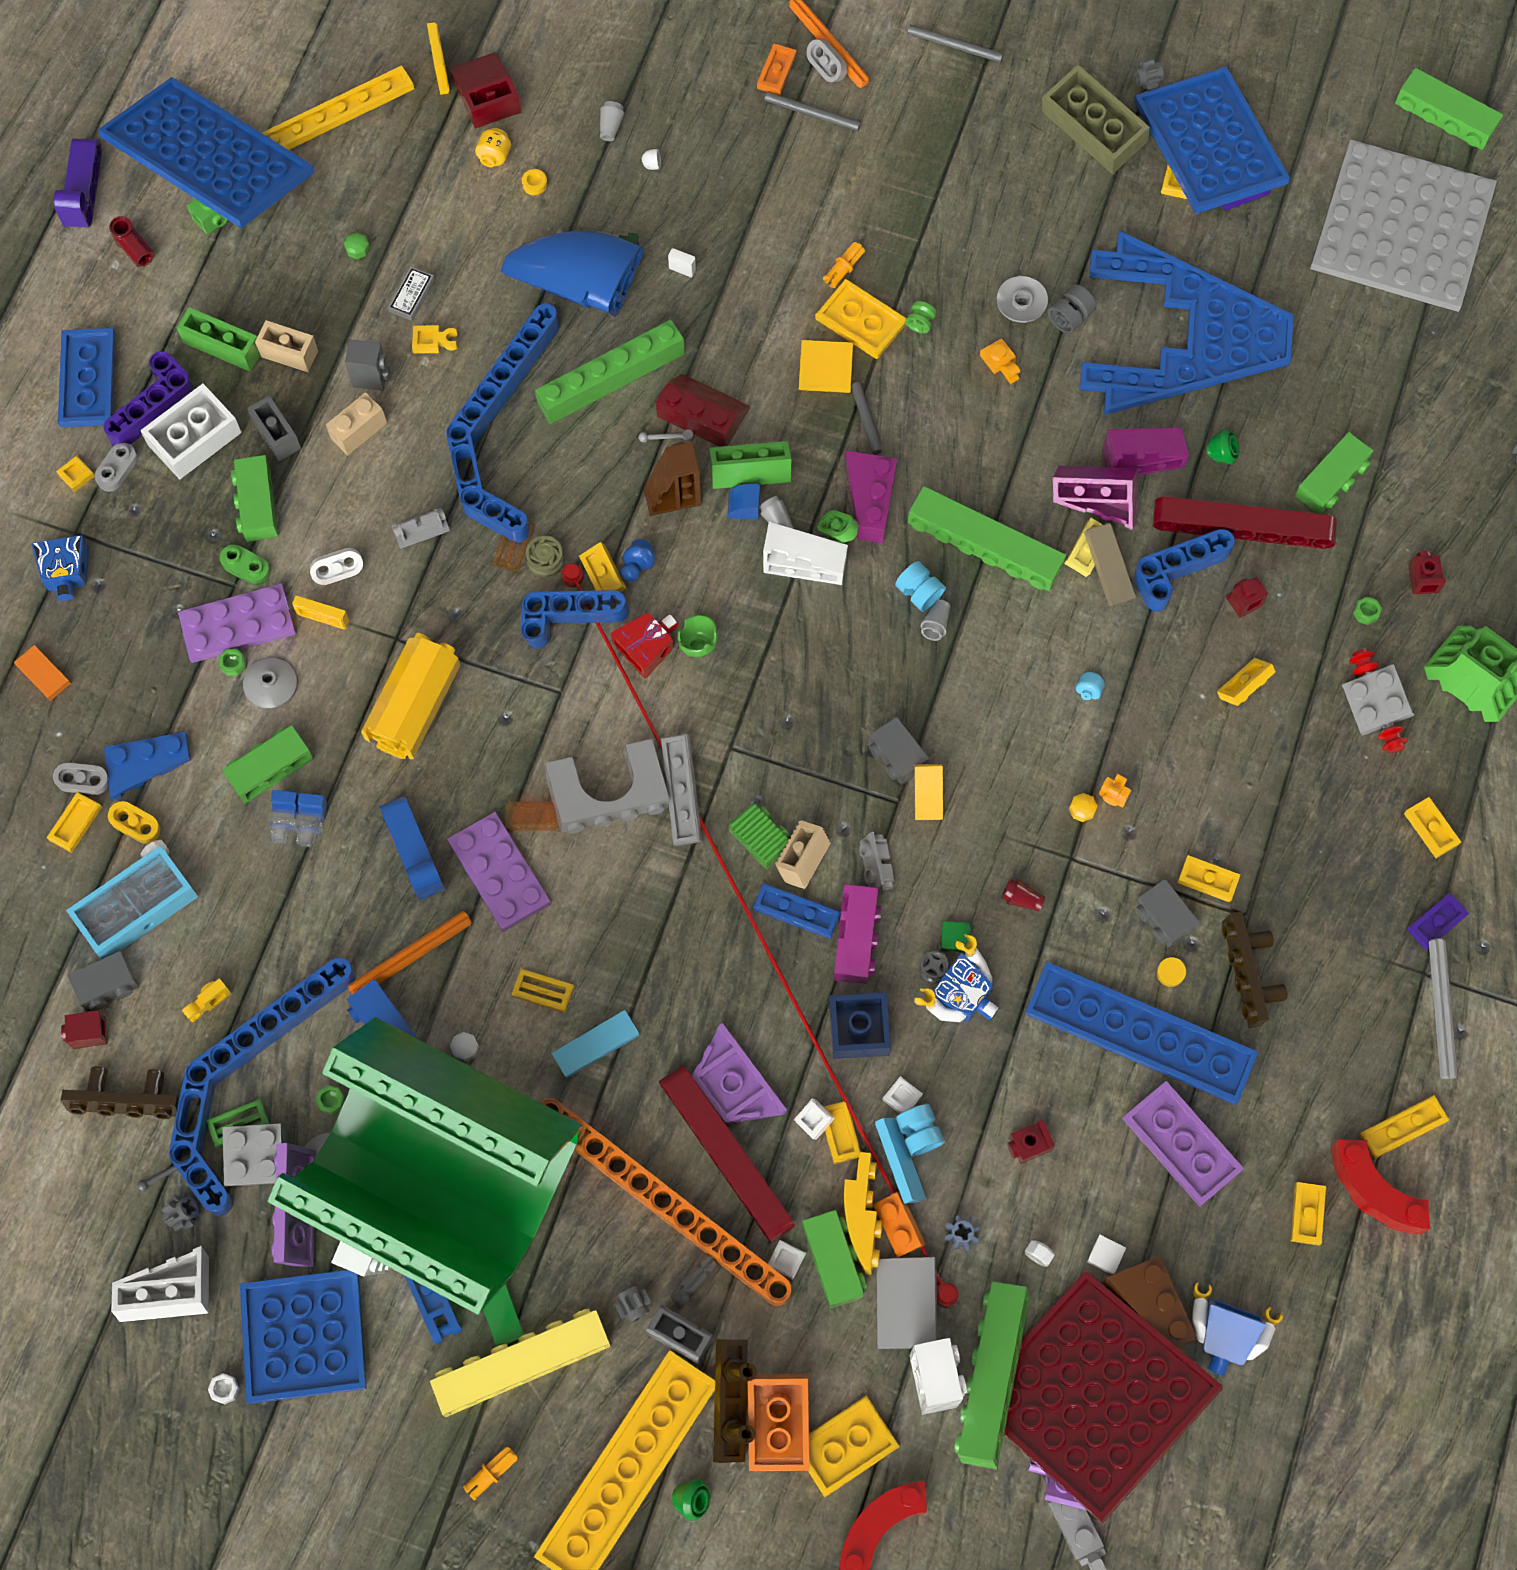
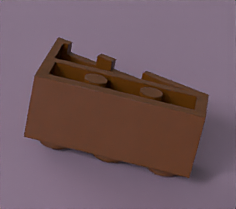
(674, 481)
(1154, 1298)

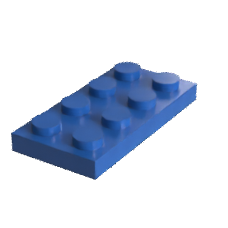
(86, 377)

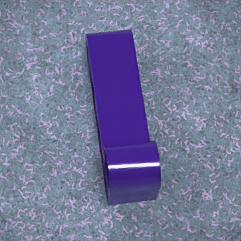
(77, 200)
(145, 403)

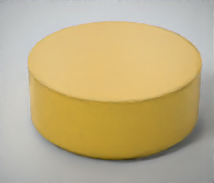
(534, 182)
(1171, 972)

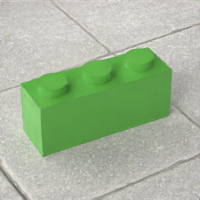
(219, 339)
(750, 464)
(1335, 474)
(254, 498)
(267, 764)
(834, 1259)

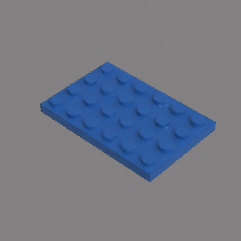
(1211, 140)

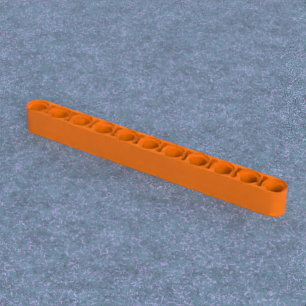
(677, 1206)

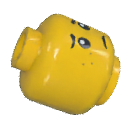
(493, 147)

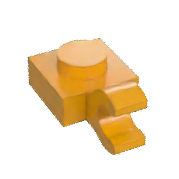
(1001, 358)
(1114, 791)

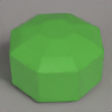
(356, 245)
(1367, 610)
(232, 662)
(330, 1099)

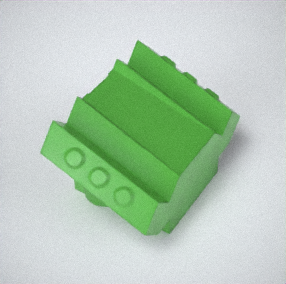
(1477, 670)

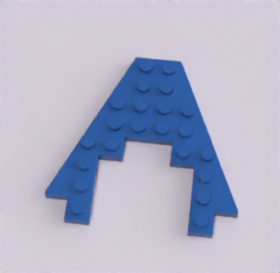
(1227, 331)

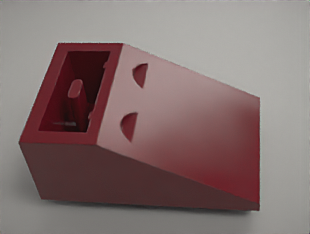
(486, 90)

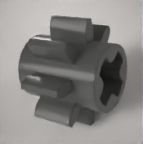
(1148, 74)
(180, 1212)
(633, 1304)

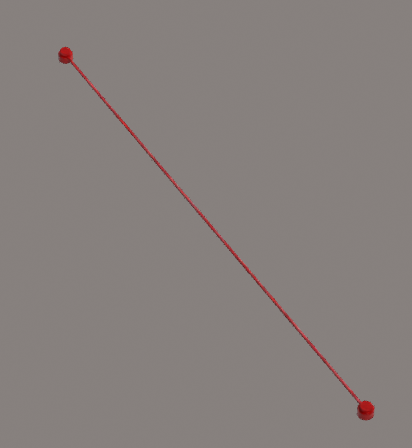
(946, 1292)

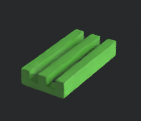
(257, 1104)

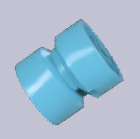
(921, 587)
(920, 1131)

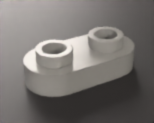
(826, 63)
(118, 466)
(82, 780)

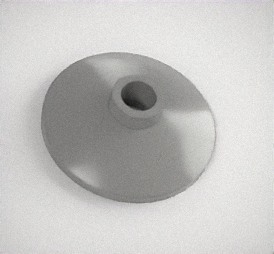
(1023, 290)
(274, 693)

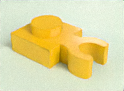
(429, 339)
(210, 996)

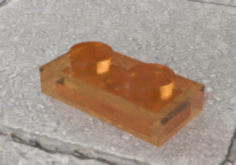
(531, 816)

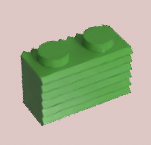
(759, 835)

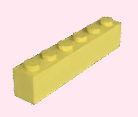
(519, 1363)

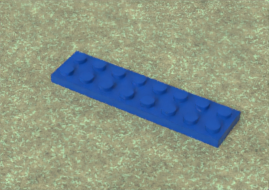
(1141, 1033)

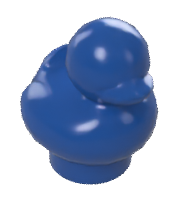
(636, 559)

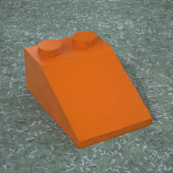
(781, 1422)

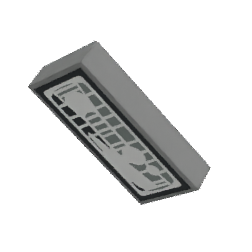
(411, 293)

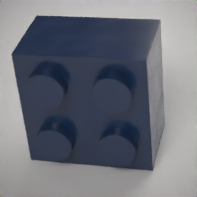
(859, 1025)

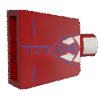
(645, 642)

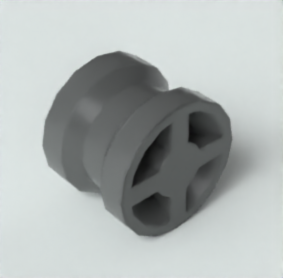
(936, 962)

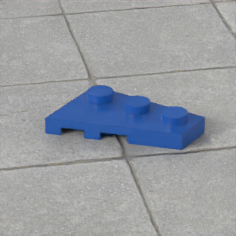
(142, 760)

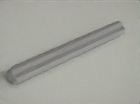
(1443, 1009)

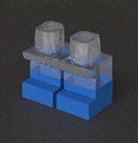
(297, 814)

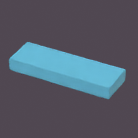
(595, 1044)
(900, 1161)

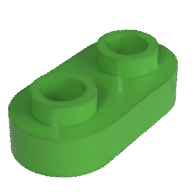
(838, 526)
(243, 563)

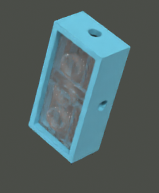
(132, 903)

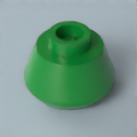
(1224, 447)
(691, 1499)

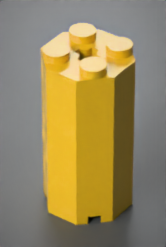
(411, 696)

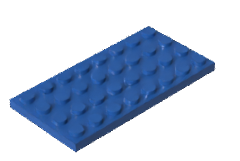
(206, 152)

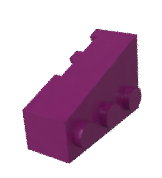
(1145, 449)
(1099, 490)
(870, 491)
(857, 934)

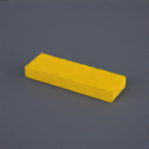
(1404, 1127)

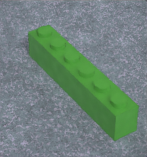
(610, 371)
(986, 539)
(993, 1375)

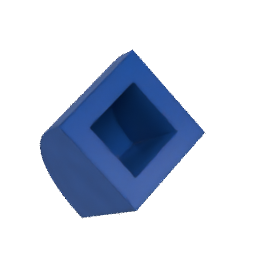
(744, 502)

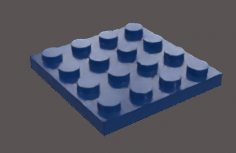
(302, 1336)

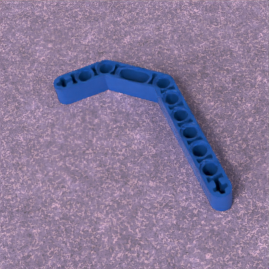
(543, 326)
(238, 1057)

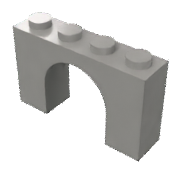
(578, 810)

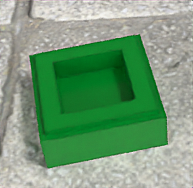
(952, 933)

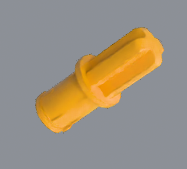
(844, 264)
(490, 1472)

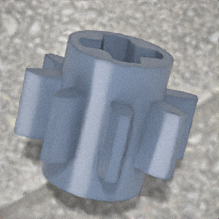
(958, 1241)

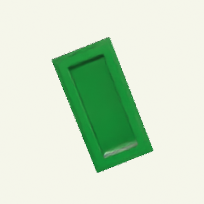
(503, 1318)

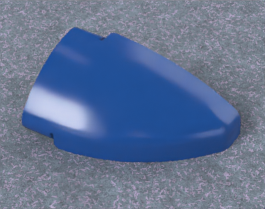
(579, 267)

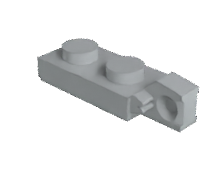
(1080, 1535)

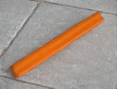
(821, 32)
(413, 951)

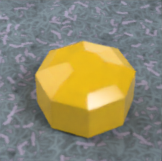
(1083, 807)

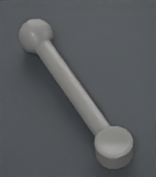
(687, 435)

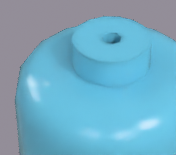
(1090, 685)

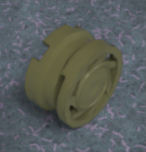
(545, 557)

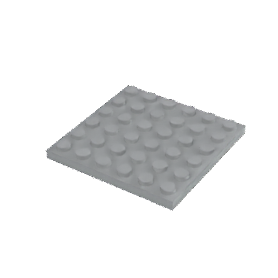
(1404, 225)

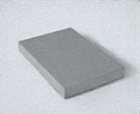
(906, 1302)

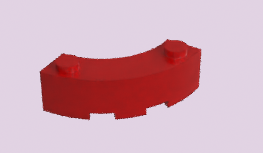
(1373, 1193)
(877, 1519)

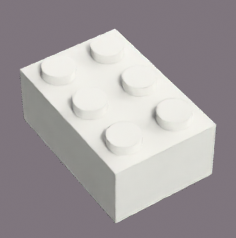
(191, 431)
(937, 1375)

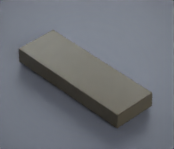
(1109, 564)

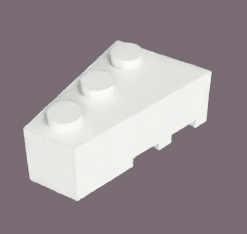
(164, 1291)

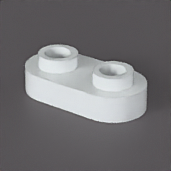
(337, 569)

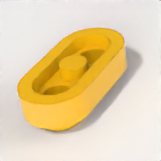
(136, 822)

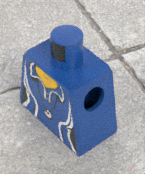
(62, 564)

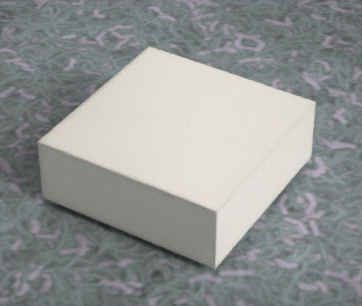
(682, 262)
(902, 1096)
(814, 1119)
(1106, 1254)
(786, 1259)

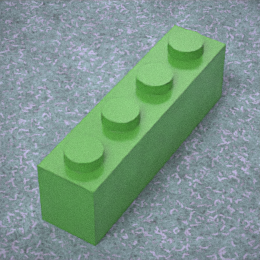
(1449, 109)

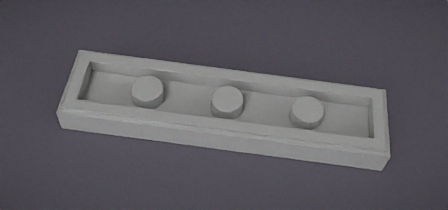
(681, 790)

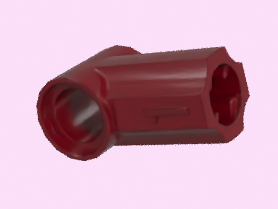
(131, 241)

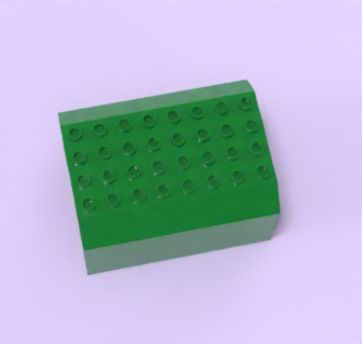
(431, 1166)

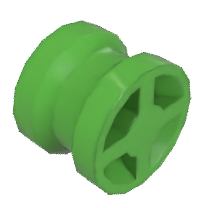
(921, 316)

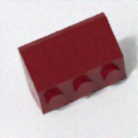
(701, 410)

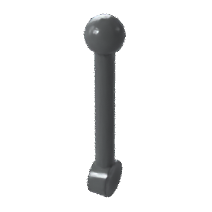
(143, 1185)

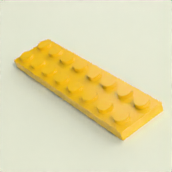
(628, 1467)

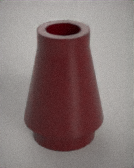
(1021, 895)

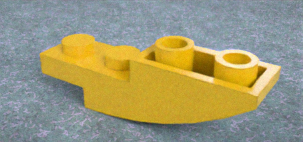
(863, 1224)

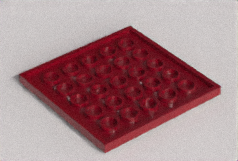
(1101, 1396)

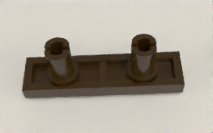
(1247, 979)
(131, 1104)
(730, 1400)

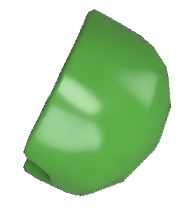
(698, 636)

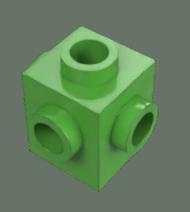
(205, 217)

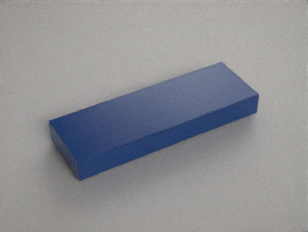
(796, 910)

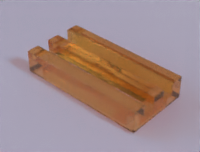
(520, 555)

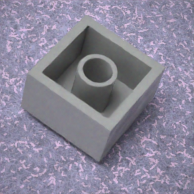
(251, 1153)

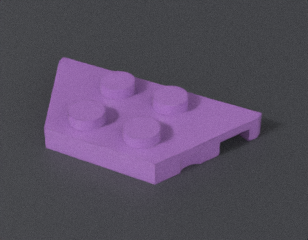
(734, 1083)

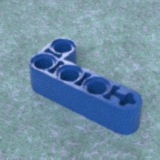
(1186, 562)
(573, 614)
(411, 848)

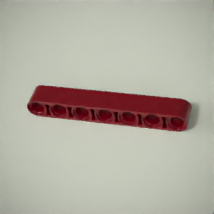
(1245, 522)
(726, 1154)

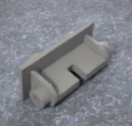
(420, 528)
(873, 851)

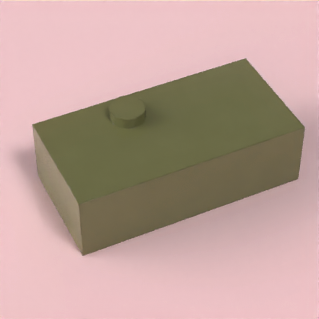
(1095, 119)

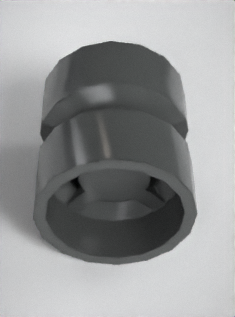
(1072, 308)

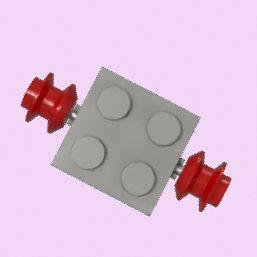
(1378, 700)

